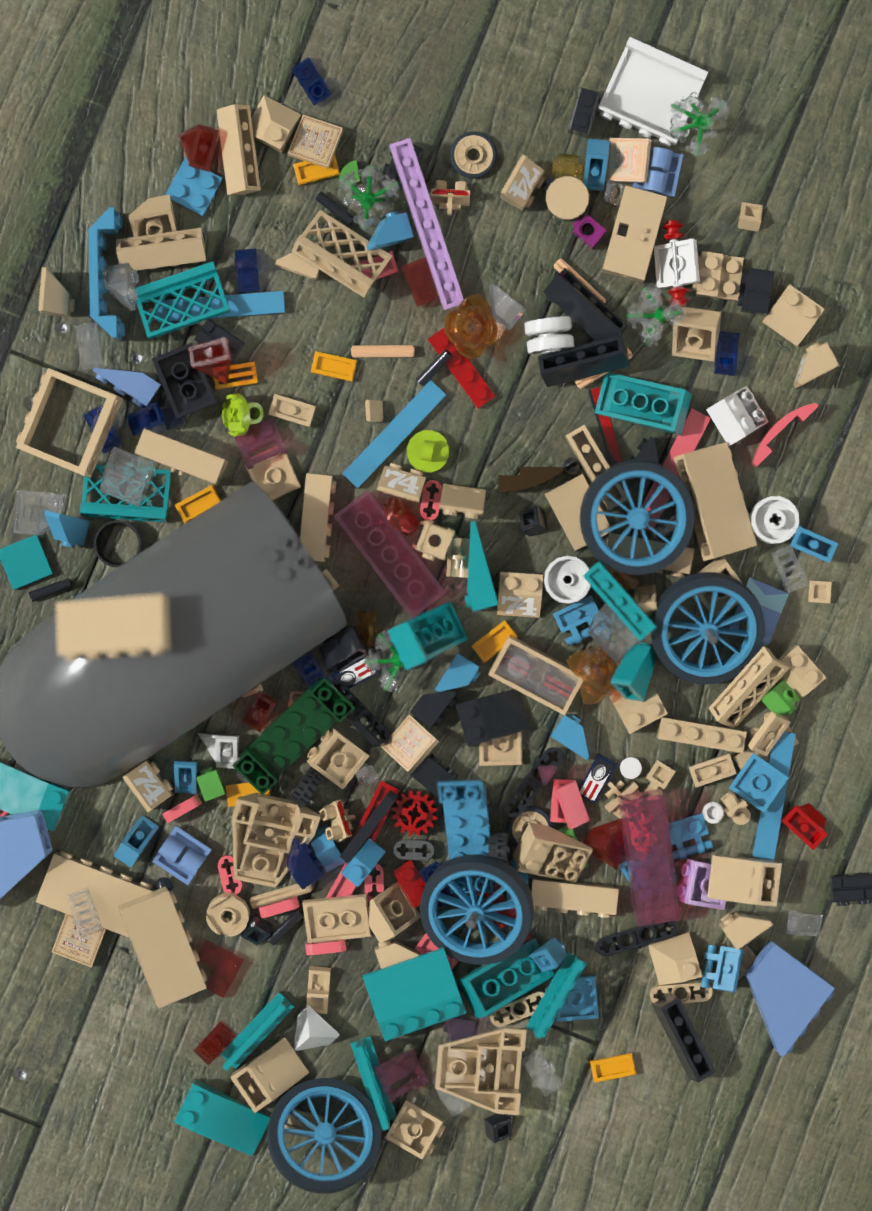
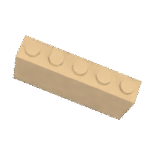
(718, 501)
(113, 627)
(106, 889)
(163, 946)

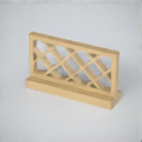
(333, 263)

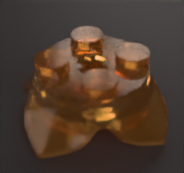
(484, 332)
(597, 672)

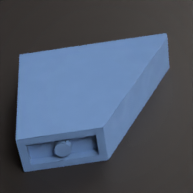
(22, 846)
(785, 995)

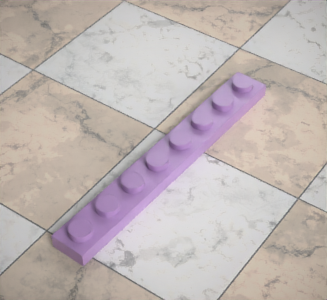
(426, 223)

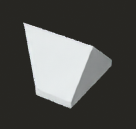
(222, 748)
(312, 1031)

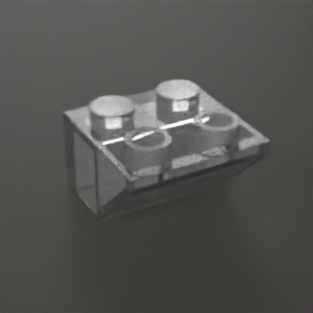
(127, 476)
(611, 633)

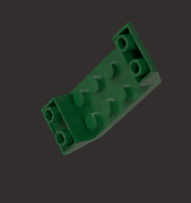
(292, 734)

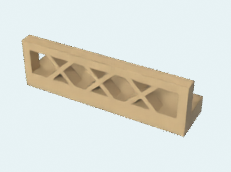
(745, 686)

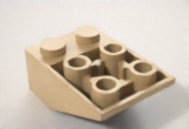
(462, 500)
(550, 853)
(744, 880)
(269, 1074)

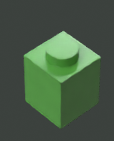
(211, 784)

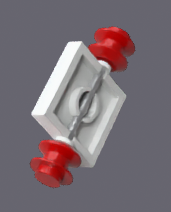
(676, 263)

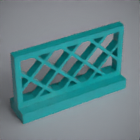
(174, 284)
(129, 511)
(619, 600)
(555, 995)
(256, 1031)
(366, 1061)

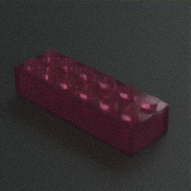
(389, 554)
(649, 857)

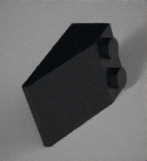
(184, 386)
(492, 717)

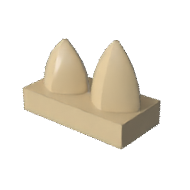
(646, 598)
(768, 734)

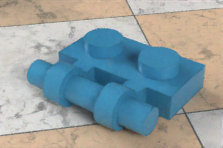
(575, 615)
(686, 829)
(727, 968)

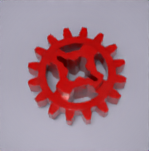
(411, 827)

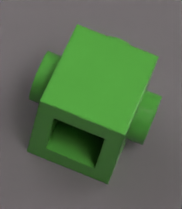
(781, 699)

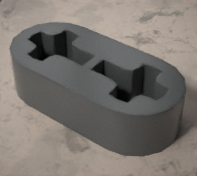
(413, 855)

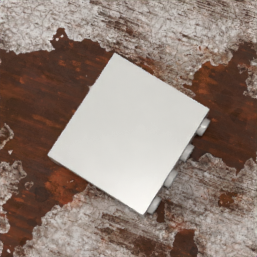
(646, 87)

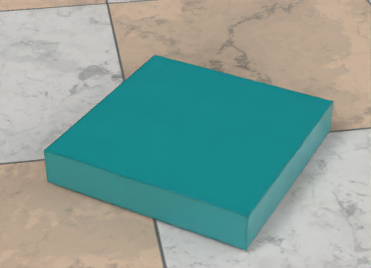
(25, 562)

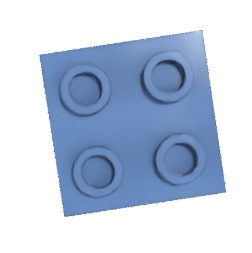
(662, 172)
(182, 855)

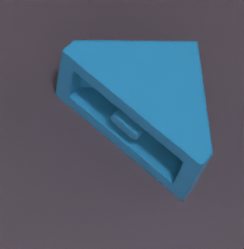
(185, 776)
(326, 850)

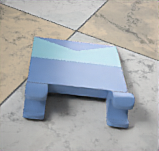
(772, 603)

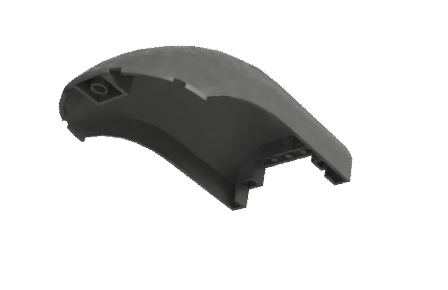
(238, 613)

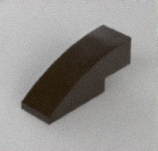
(527, 478)

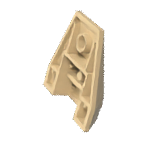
(264, 834)
(483, 1069)

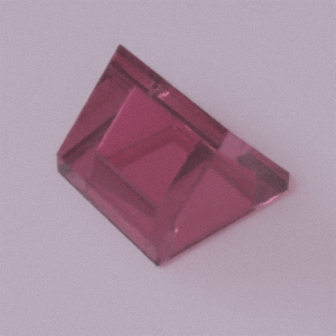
(546, 773)

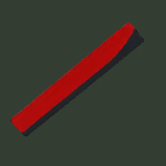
(606, 431)

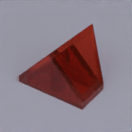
(200, 146)
(212, 358)
(607, 843)

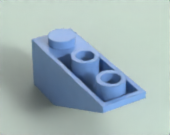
(136, 384)

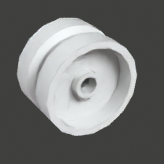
(548, 332)
(786, 516)
(558, 588)

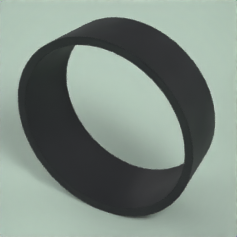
(98, 537)

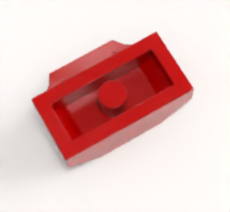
(806, 824)

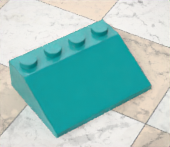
(414, 994)

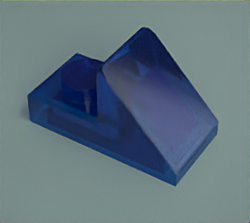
(247, 270)
(146, 418)

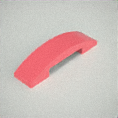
(763, 450)

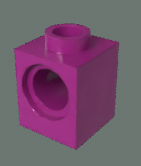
(590, 240)

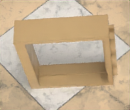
(99, 433)

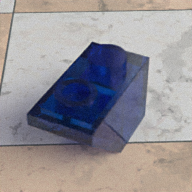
(302, 865)

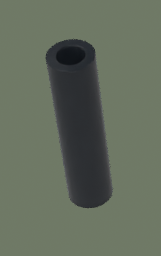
(334, 208)
(434, 367)
(50, 589)
(285, 927)

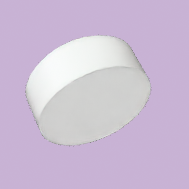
(630, 768)
(713, 812)

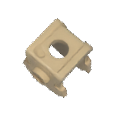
(423, 544)

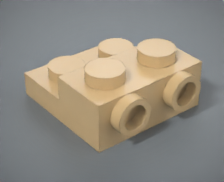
(719, 276)
(337, 758)
(416, 1130)

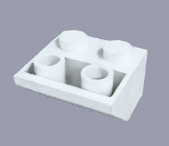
(737, 415)

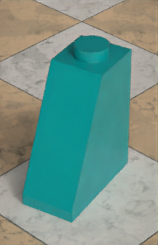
(635, 672)

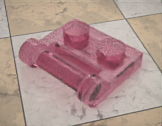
(258, 438)
(397, 1069)

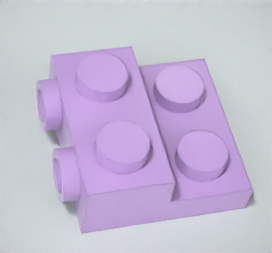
(695, 885)

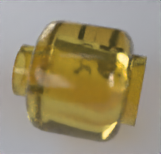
(567, 166)

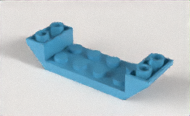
(107, 224)
(466, 825)

